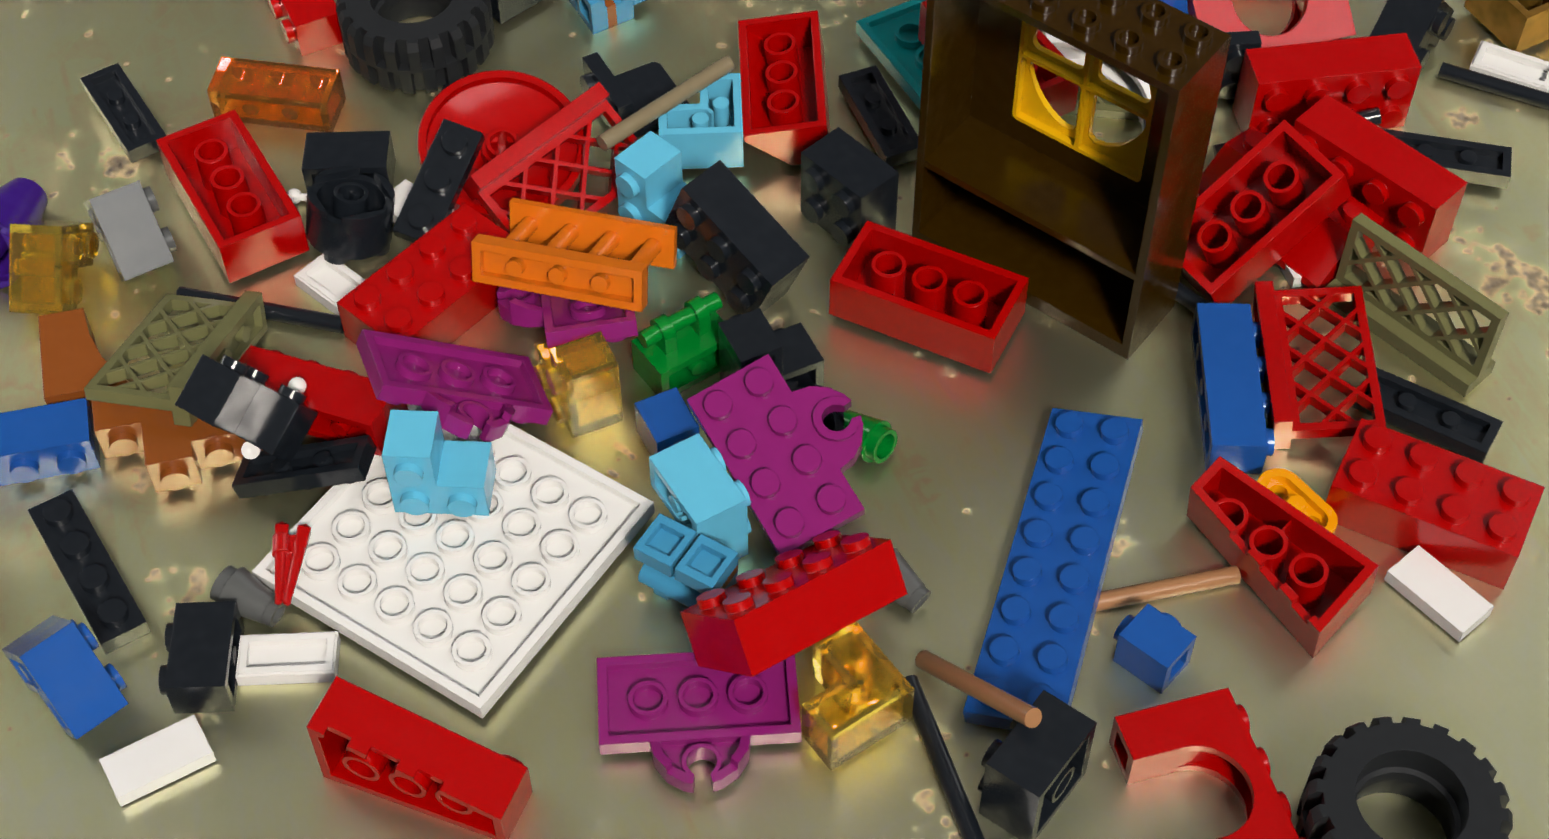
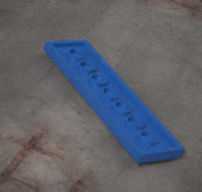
(1057, 560)

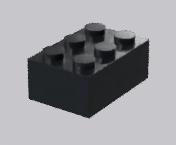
(735, 240)

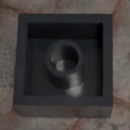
(846, 187)
(1035, 768)

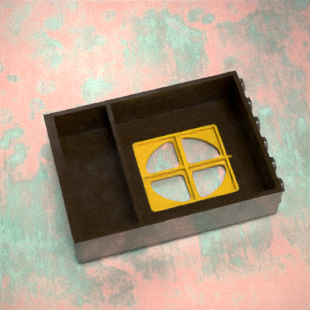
(1047, 199)

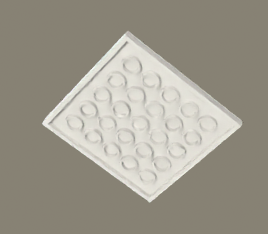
(470, 594)

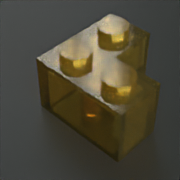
(46, 264)
(582, 383)
(861, 697)

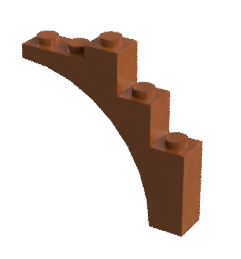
(171, 451)

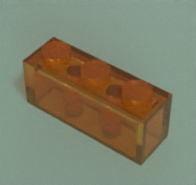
(278, 94)

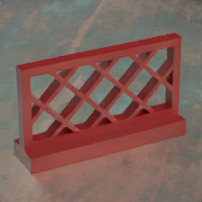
(539, 143)
(1280, 373)

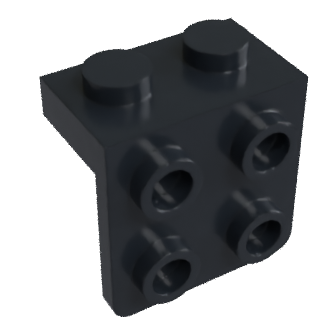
(629, 89)

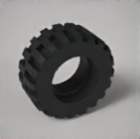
(415, 53)
(1406, 762)

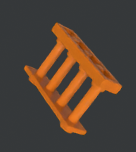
(575, 254)

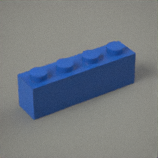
(1230, 386)
(47, 442)

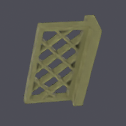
(1405, 322)
(232, 335)

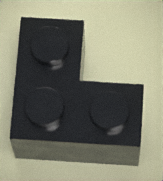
(1422, 21)
(751, 337)
(240, 402)

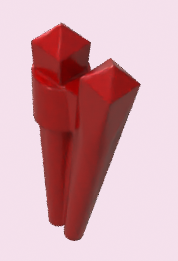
(289, 556)

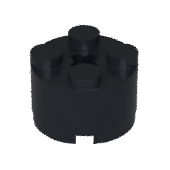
(349, 214)

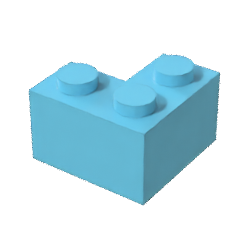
(708, 128)
(649, 180)
(433, 472)
(701, 493)

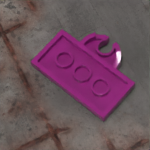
(564, 318)
(457, 381)
(784, 451)
(694, 713)

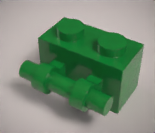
(680, 347)

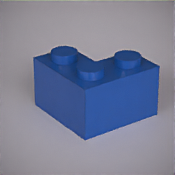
(63, 669)

